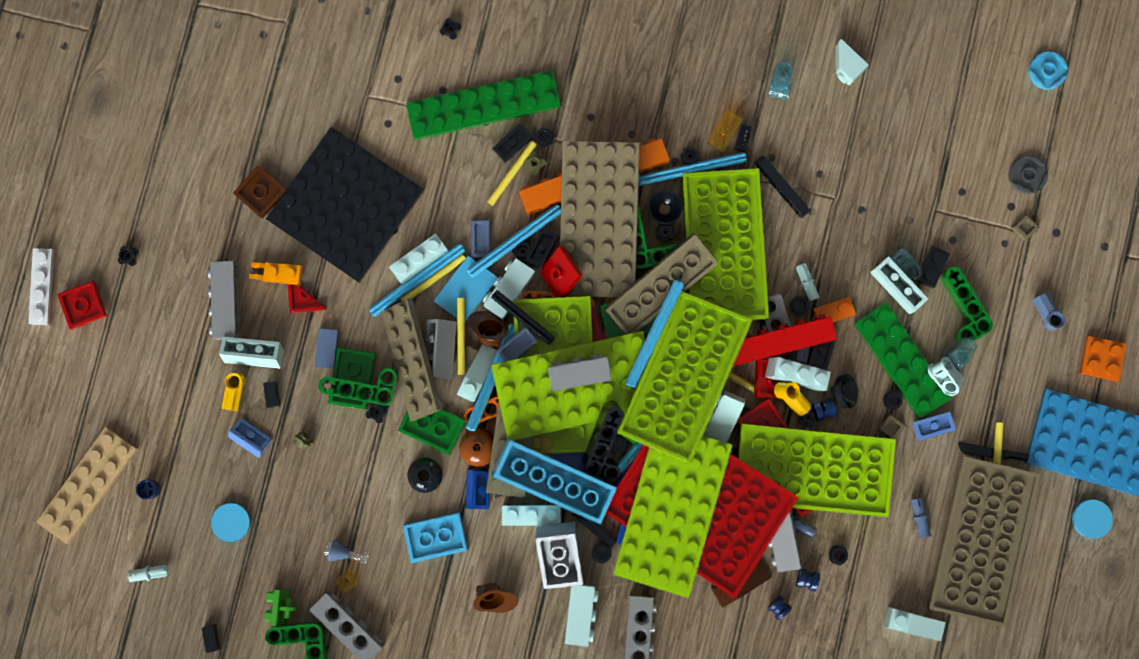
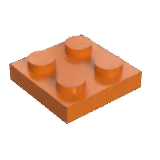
(1102, 358)

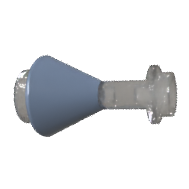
(337, 551)

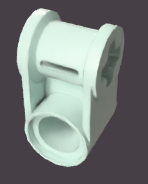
(946, 376)

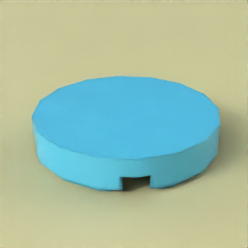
(1048, 70)
(1092, 518)
(231, 522)

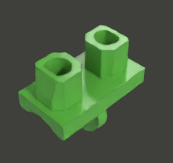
(281, 607)

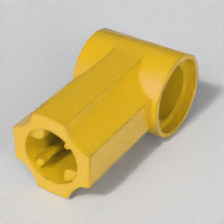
(233, 394)
(793, 397)

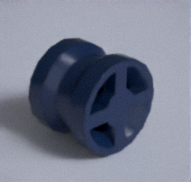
(779, 608)

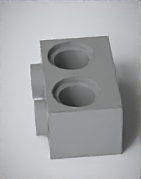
(779, 313)

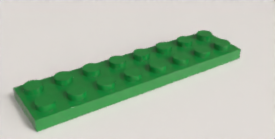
(483, 105)

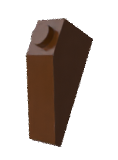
(757, 577)

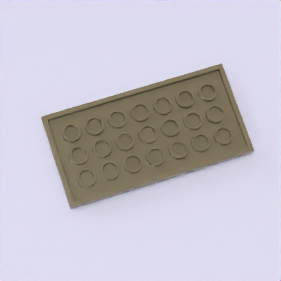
(601, 214)
(984, 541)

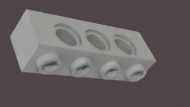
(636, 604)
(336, 626)

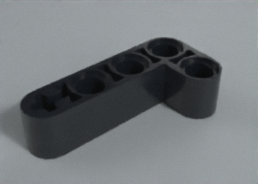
(606, 439)

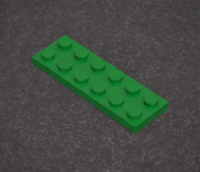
(901, 360)

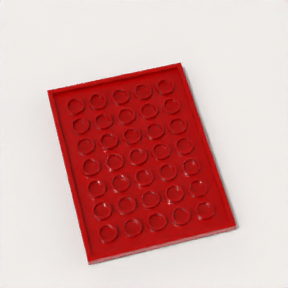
(742, 524)

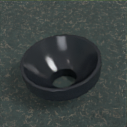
(665, 197)
(845, 391)
(435, 475)

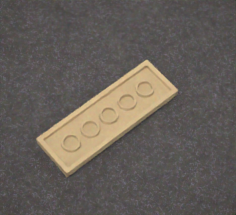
(87, 485)

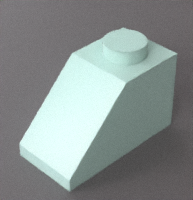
(848, 63)

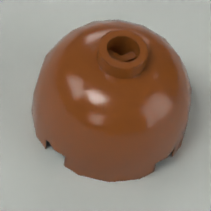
(469, 441)

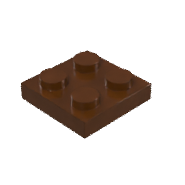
(260, 192)

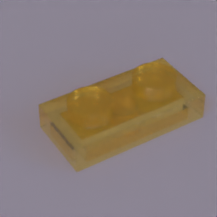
(724, 131)

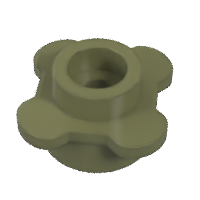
(534, 168)
(303, 440)

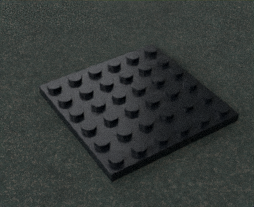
(345, 204)

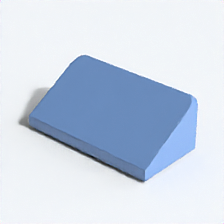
(249, 437)

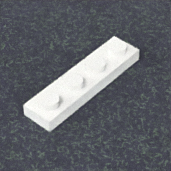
(41, 286)

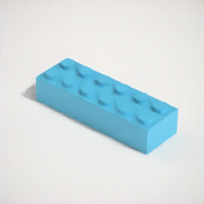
(553, 481)

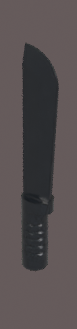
(978, 450)

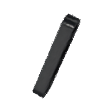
(782, 187)

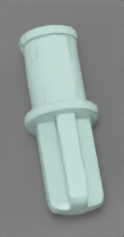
(807, 282)
(148, 573)

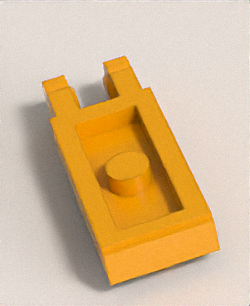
(278, 273)

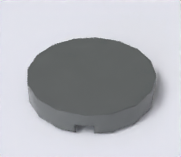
(1028, 175)

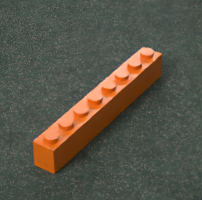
(549, 191)

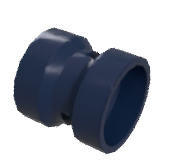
(824, 409)
(143, 489)
(807, 579)

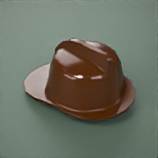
(488, 328)
(493, 599)

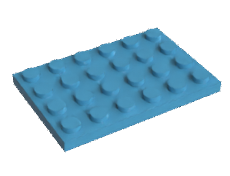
(1086, 442)

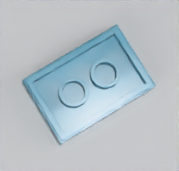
(464, 286)
(435, 537)

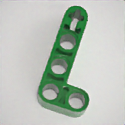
(963, 302)
(357, 388)

